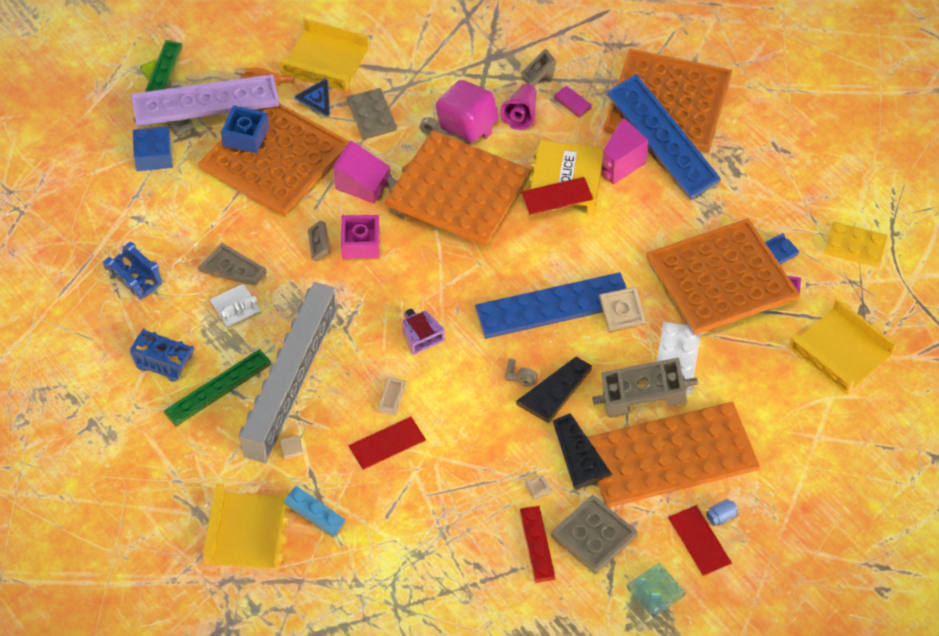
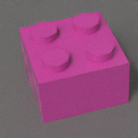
(360, 236)

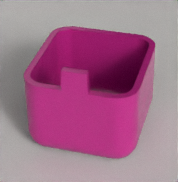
(467, 111)

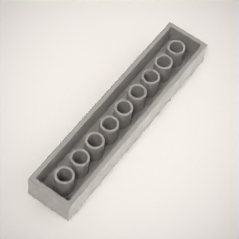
(288, 372)

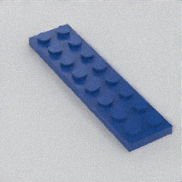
(664, 137)
(546, 306)

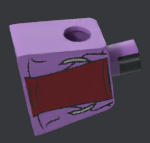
(421, 331)

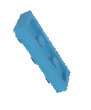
(314, 511)

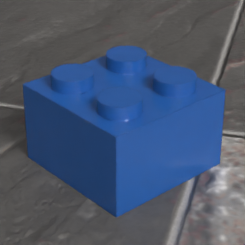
(245, 129)
(152, 148)

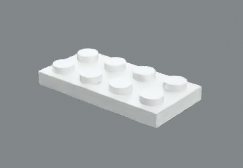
(680, 343)

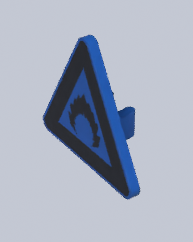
(316, 97)

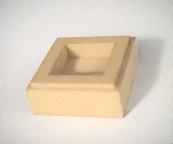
(291, 447)
(538, 487)

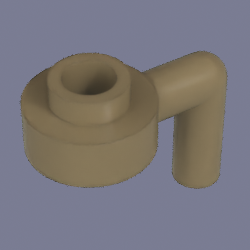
(429, 124)
(525, 375)

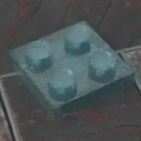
(656, 590)

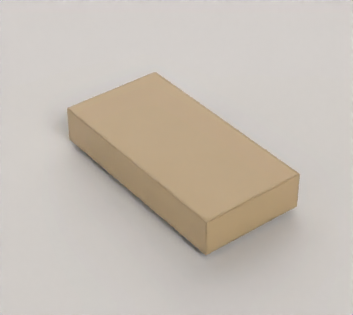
(392, 396)

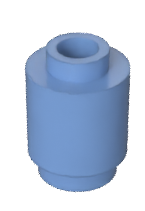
(722, 512)

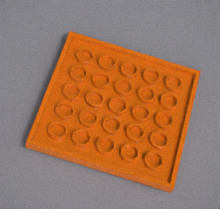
(686, 89)
(287, 163)
(458, 187)
(722, 276)

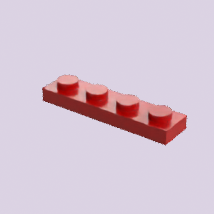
(537, 544)

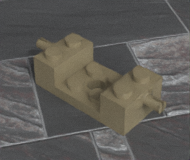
(663, 379)

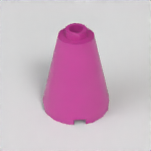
(520, 108)

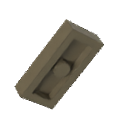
(318, 240)

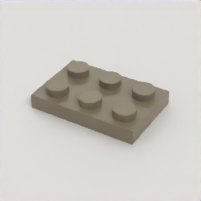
(371, 113)

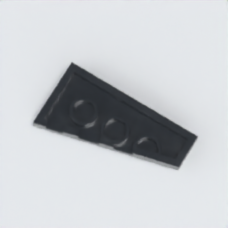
(553, 392)
(579, 454)

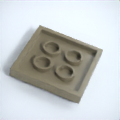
(594, 534)

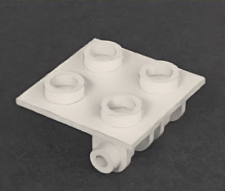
(235, 305)

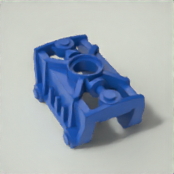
(140, 265)
(159, 361)

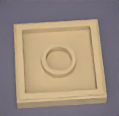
(622, 309)

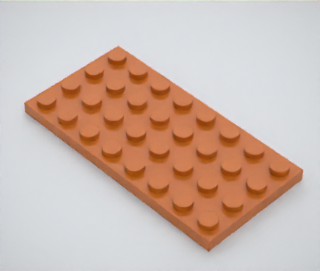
(673, 454)

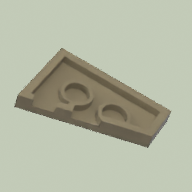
(232, 265)

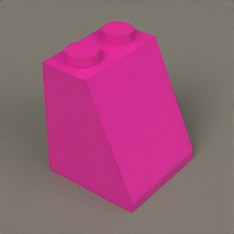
(624, 152)
(361, 173)

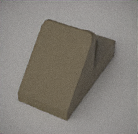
(541, 65)

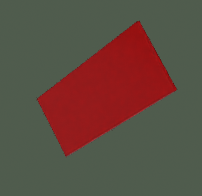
(557, 195)
(387, 443)
(700, 540)

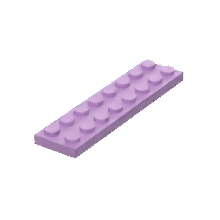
(204, 99)

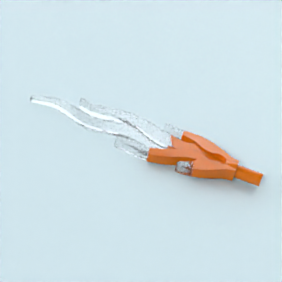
(239, 73)

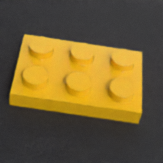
(855, 244)

